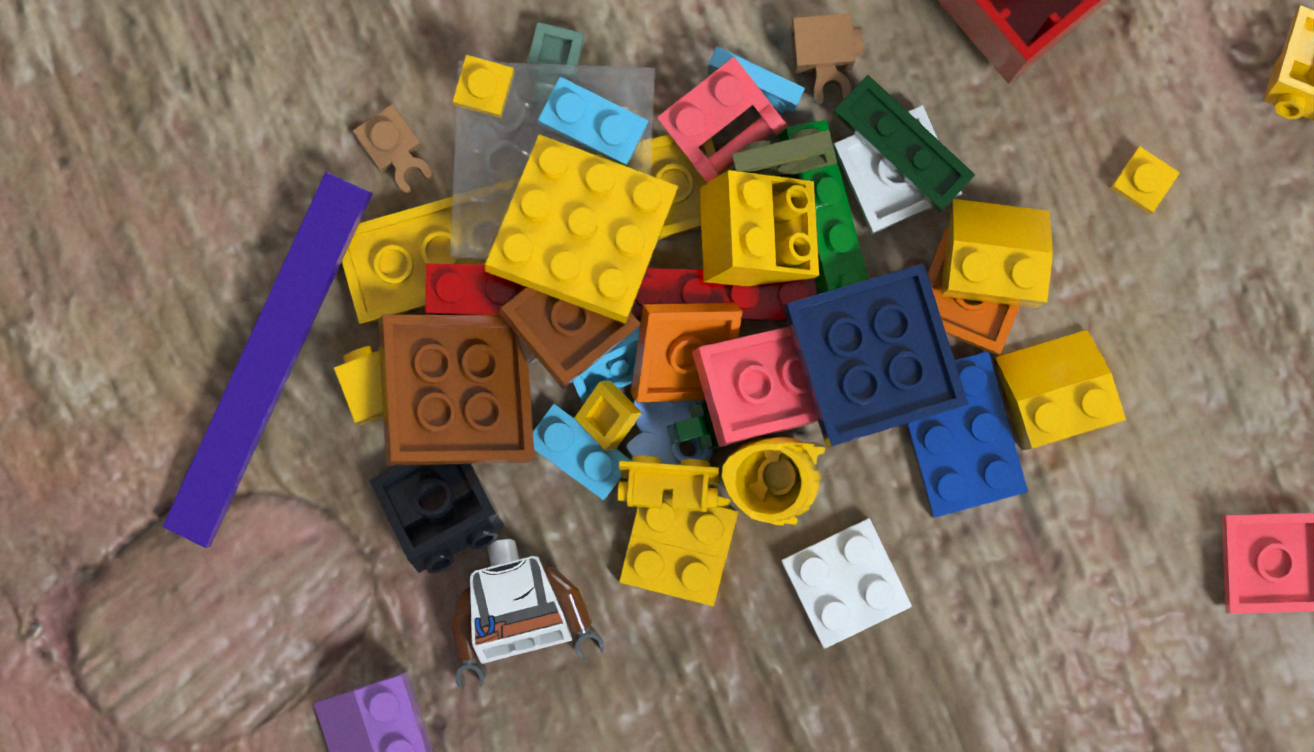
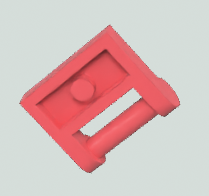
(714, 106)

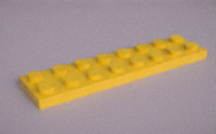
(391, 252)

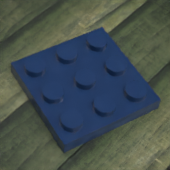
(875, 355)

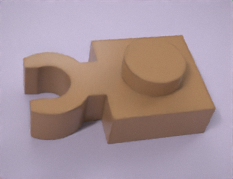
(390, 143)

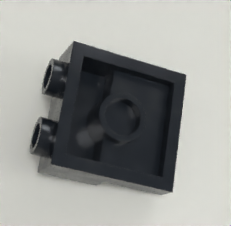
(437, 511)

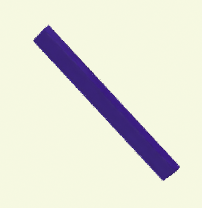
(267, 360)

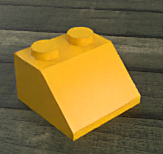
(998, 254)
(1059, 390)

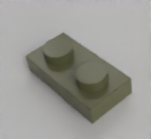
(802, 153)

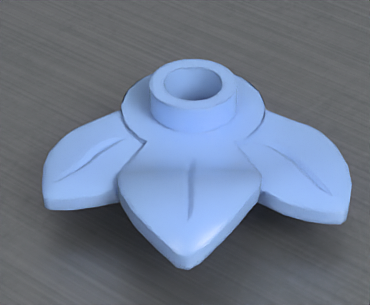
(654, 435)

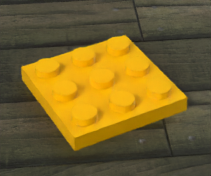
(581, 228)

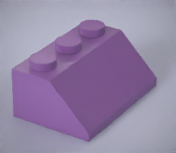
(375, 718)

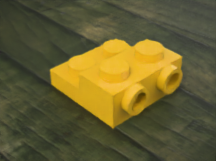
(1293, 72)
(679, 550)

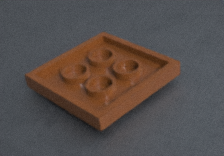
(454, 391)

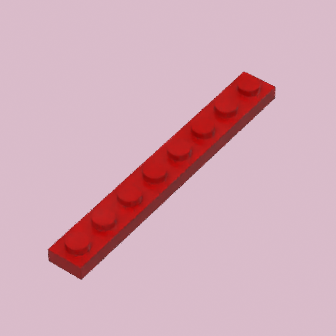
(473, 291)

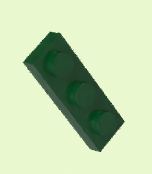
(903, 143)

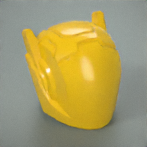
(788, 470)

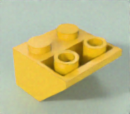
(758, 229)

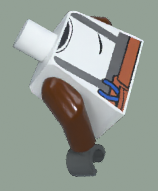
(515, 611)

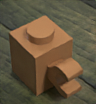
(825, 47)

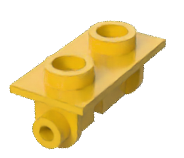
(650, 479)

